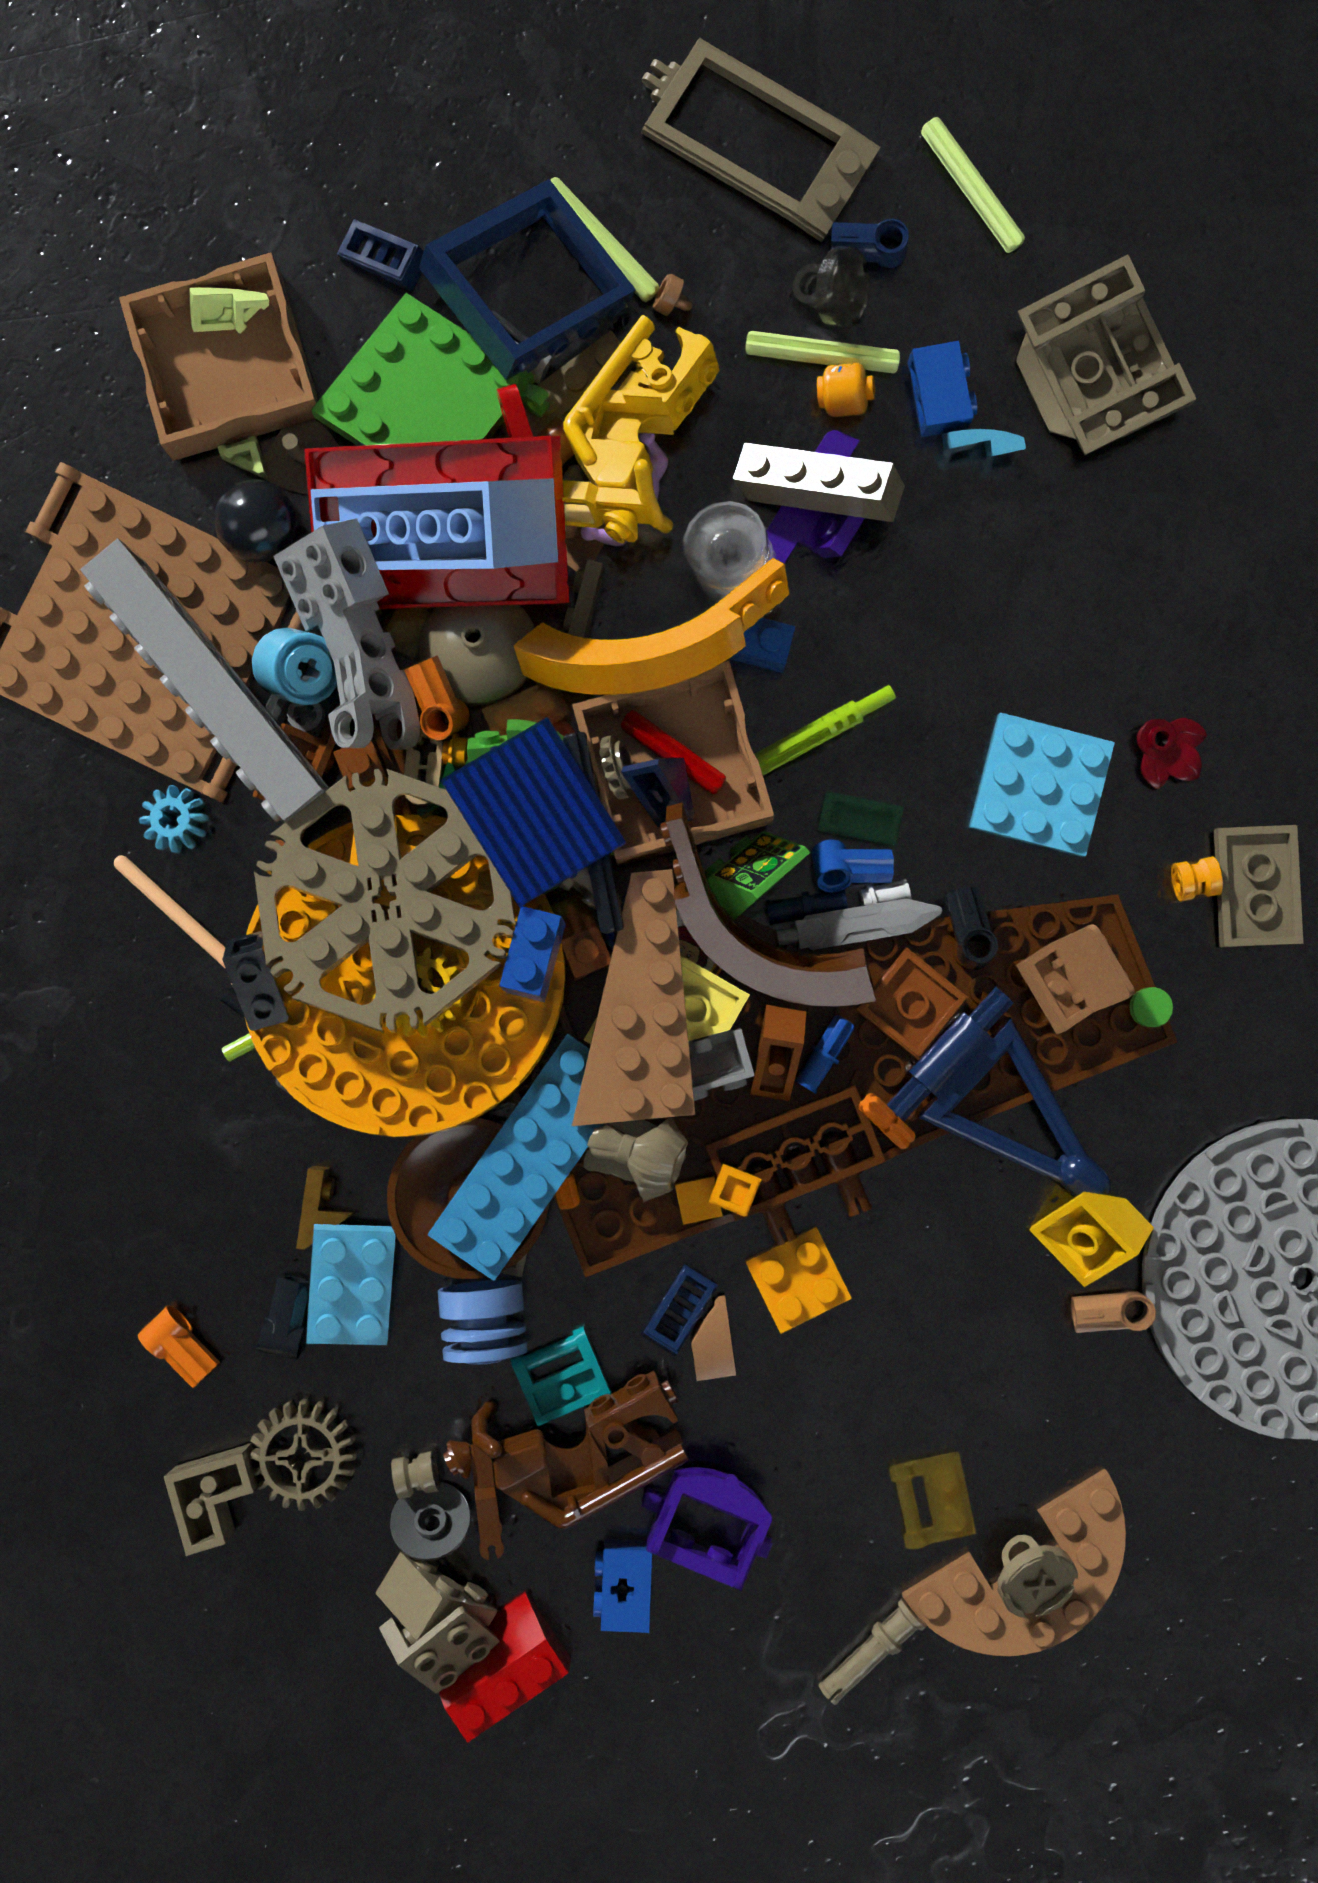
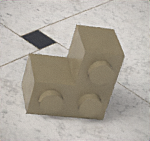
(201, 1494)
(424, 1596)

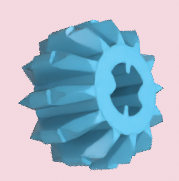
(160, 817)

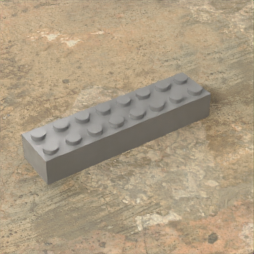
(203, 680)

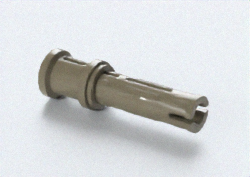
(885, 1640)

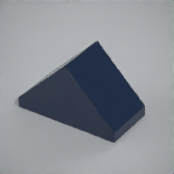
(660, 785)

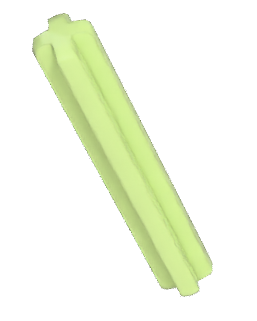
(972, 185)
(644, 284)
(821, 351)

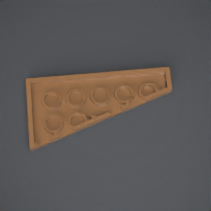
(640, 1036)

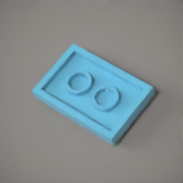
(350, 1284)

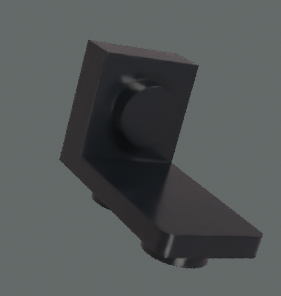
(253, 982)

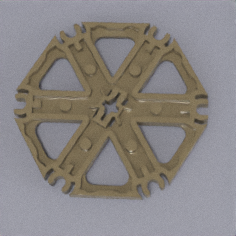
(353, 922)

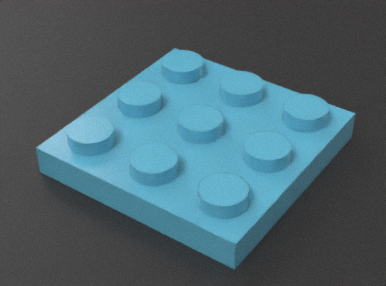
(1041, 785)

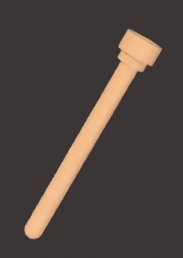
(170, 908)

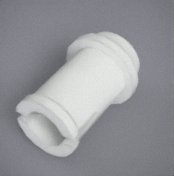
(885, 892)

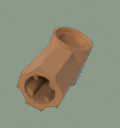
(1108, 1312)

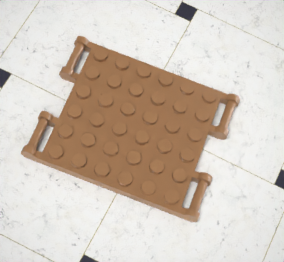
(85, 673)

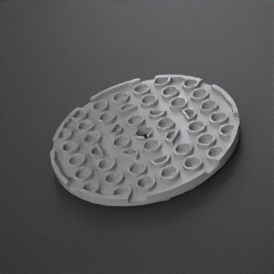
(1225, 1274)

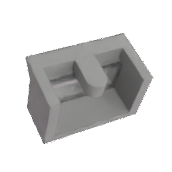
(719, 1062)

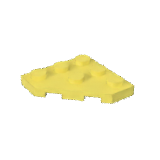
(709, 1002)

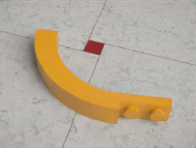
(655, 659)

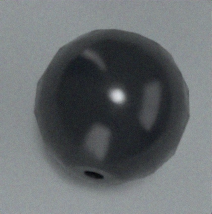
(255, 520)

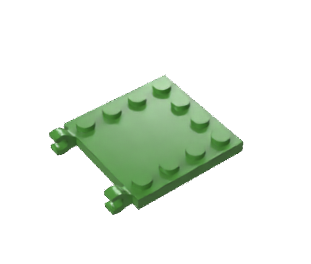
(420, 384)

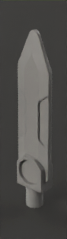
(858, 924)

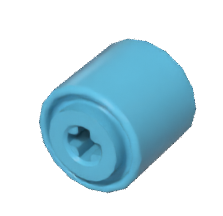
(277, 661)

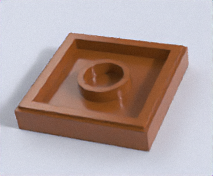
(913, 1004)

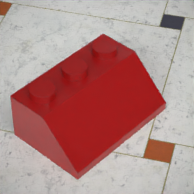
(511, 1674)

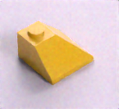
(1093, 1234)

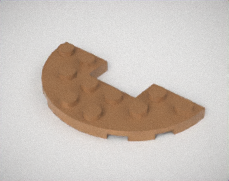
(970, 1612)

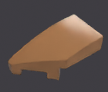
(713, 1344)

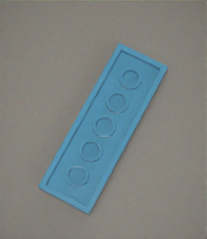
(519, 1167)

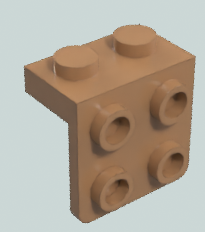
(1075, 977)

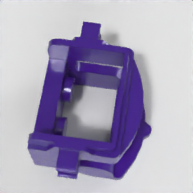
(724, 1494)

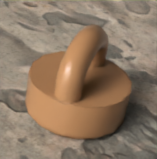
(670, 295)

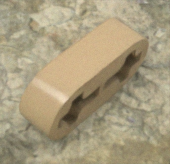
(433, 769)

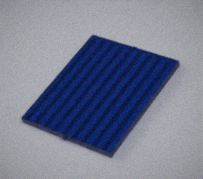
(533, 812)

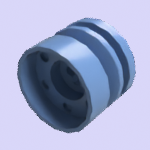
(483, 1323)

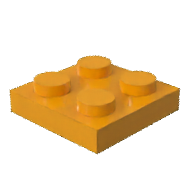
(798, 1279)

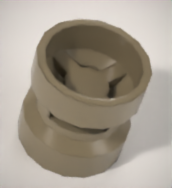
(419, 1474)

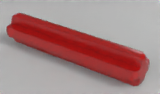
(668, 747)

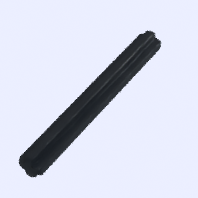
(601, 871)

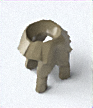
(643, 1154)

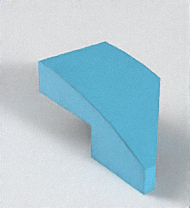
(995, 441)

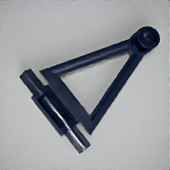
(961, 1061)

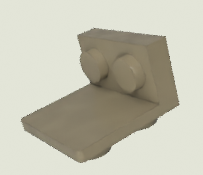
(442, 1651)

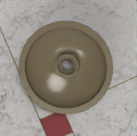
(479, 670)

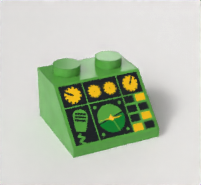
(752, 870)

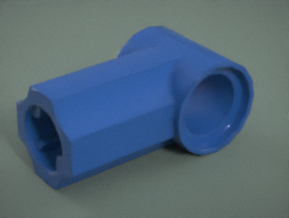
(839, 867)

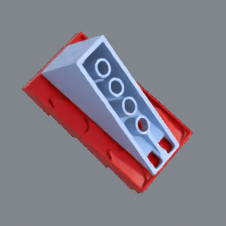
(451, 517)

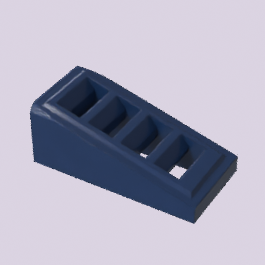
(404, 266)
(660, 1339)

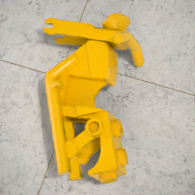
(608, 423)

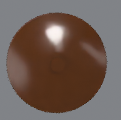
(426, 1181)

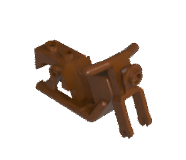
(577, 1481)

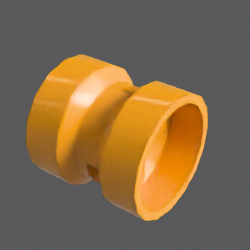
(1197, 879)

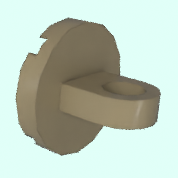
(1035, 1577)

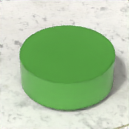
(1151, 1007)

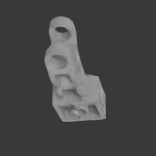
(338, 591)

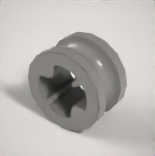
(310, 726)

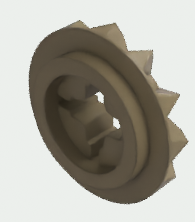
(614, 757)

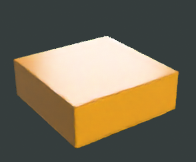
(734, 1190)
(694, 1199)

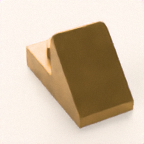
(317, 1191)

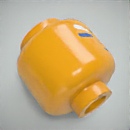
(845, 390)

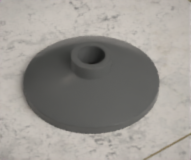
(414, 1513)

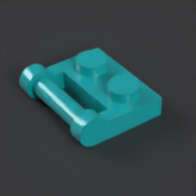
(566, 1388)

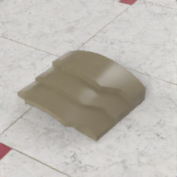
(1099, 359)

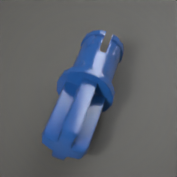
(825, 1053)

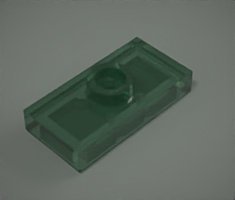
(860, 818)

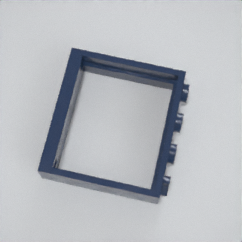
(539, 202)

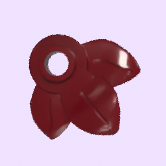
(1175, 754)

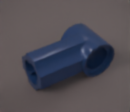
(869, 238)

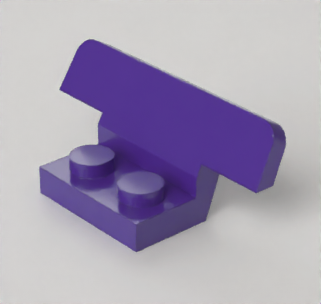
(819, 531)

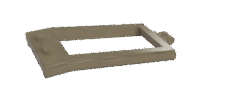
(833, 182)

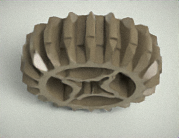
(320, 1453)

